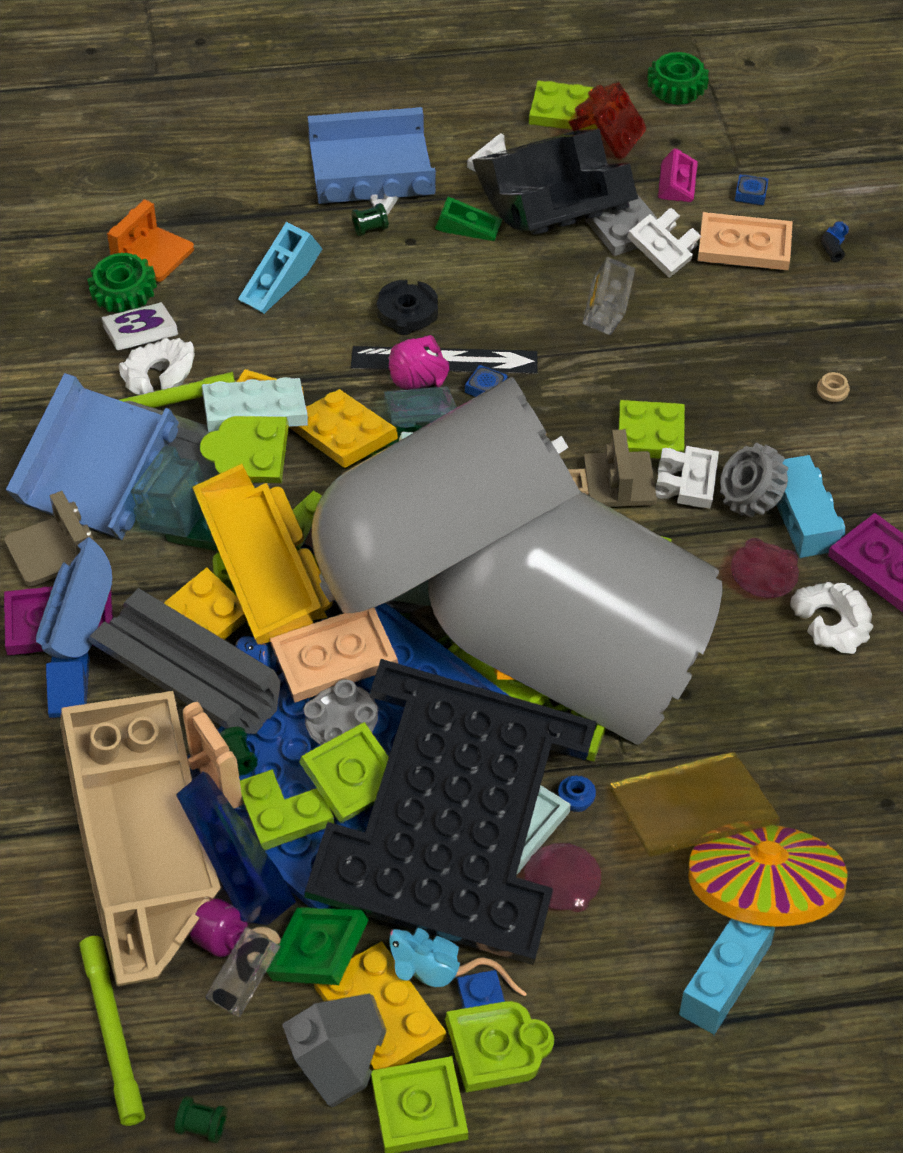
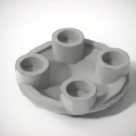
(338, 711)

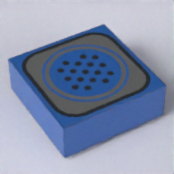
(751, 189)
(483, 380)

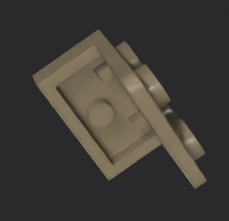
(47, 545)

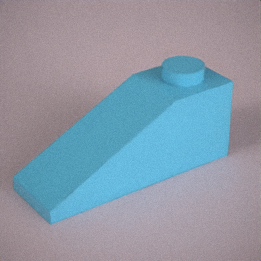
(281, 268)

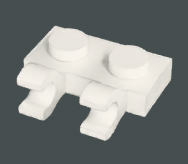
(660, 245)
(697, 476)

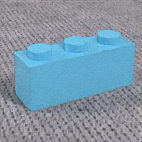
(809, 509)
(725, 973)

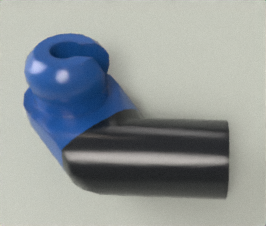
(832, 240)

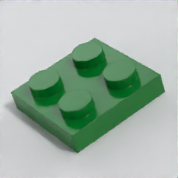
(317, 945)

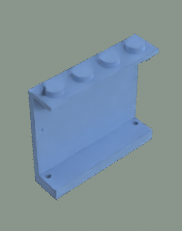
(370, 155)
(93, 454)

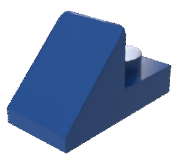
(66, 683)

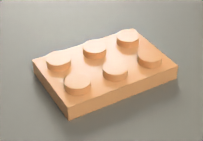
(745, 241)
(332, 651)

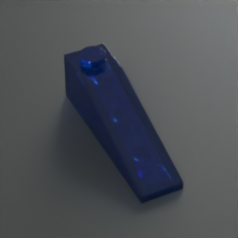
(236, 855)

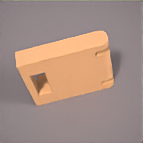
(211, 753)

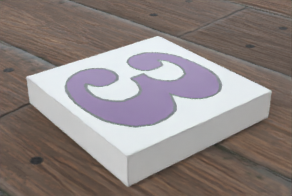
(139, 326)

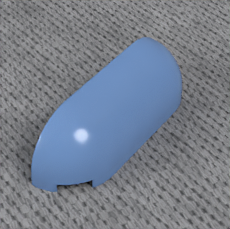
(76, 603)

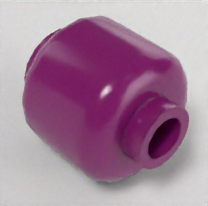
(217, 927)

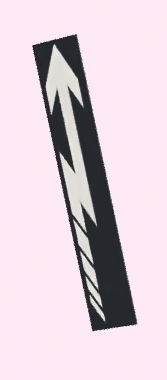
(459, 359)

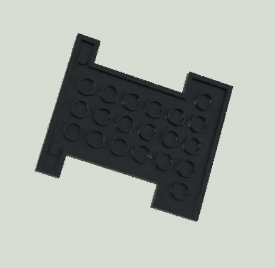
(452, 816)

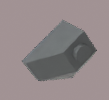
(336, 1044)

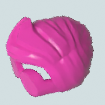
(414, 367)

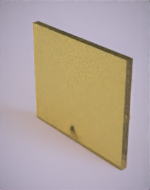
(693, 804)

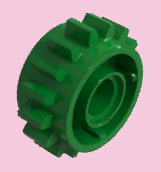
(677, 78)
(122, 282)

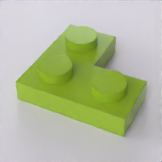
(282, 819)

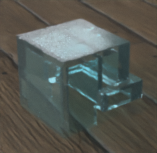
(166, 494)

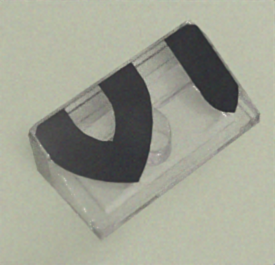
(242, 972)

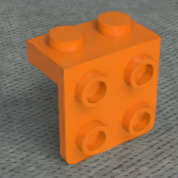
(141, 236)

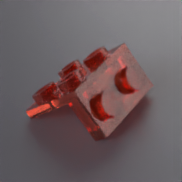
(614, 116)

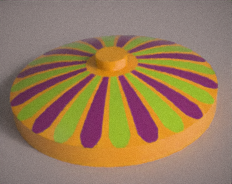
(769, 876)

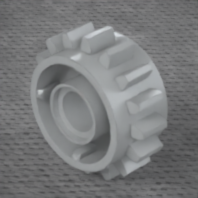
(754, 480)

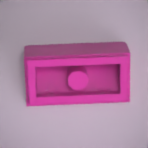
(677, 177)

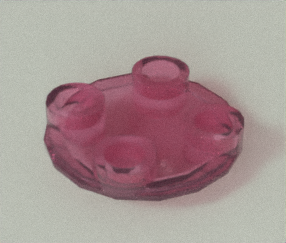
(765, 569)
(567, 870)

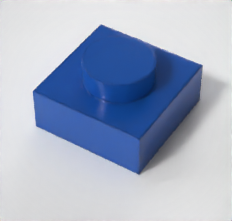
(479, 989)

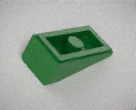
(467, 221)

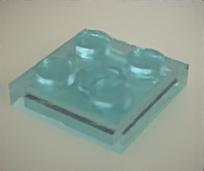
(418, 405)

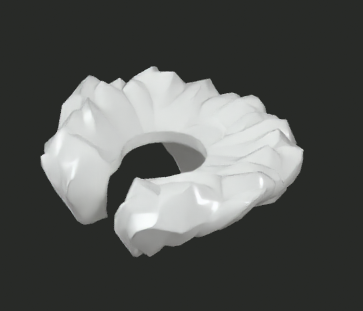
(168, 355)
(851, 606)

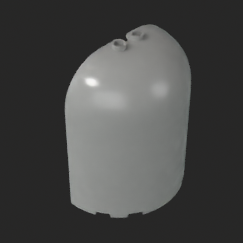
(436, 499)
(585, 612)

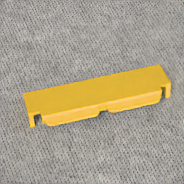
(259, 550)

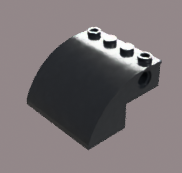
(554, 181)

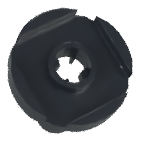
(404, 320)

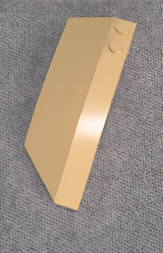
(136, 838)

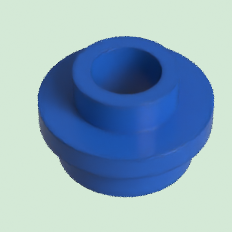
(578, 801)

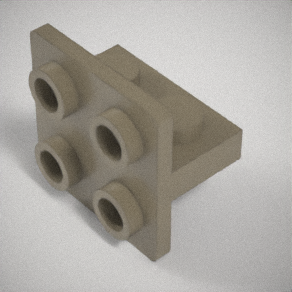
(620, 475)

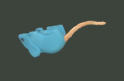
(434, 960)

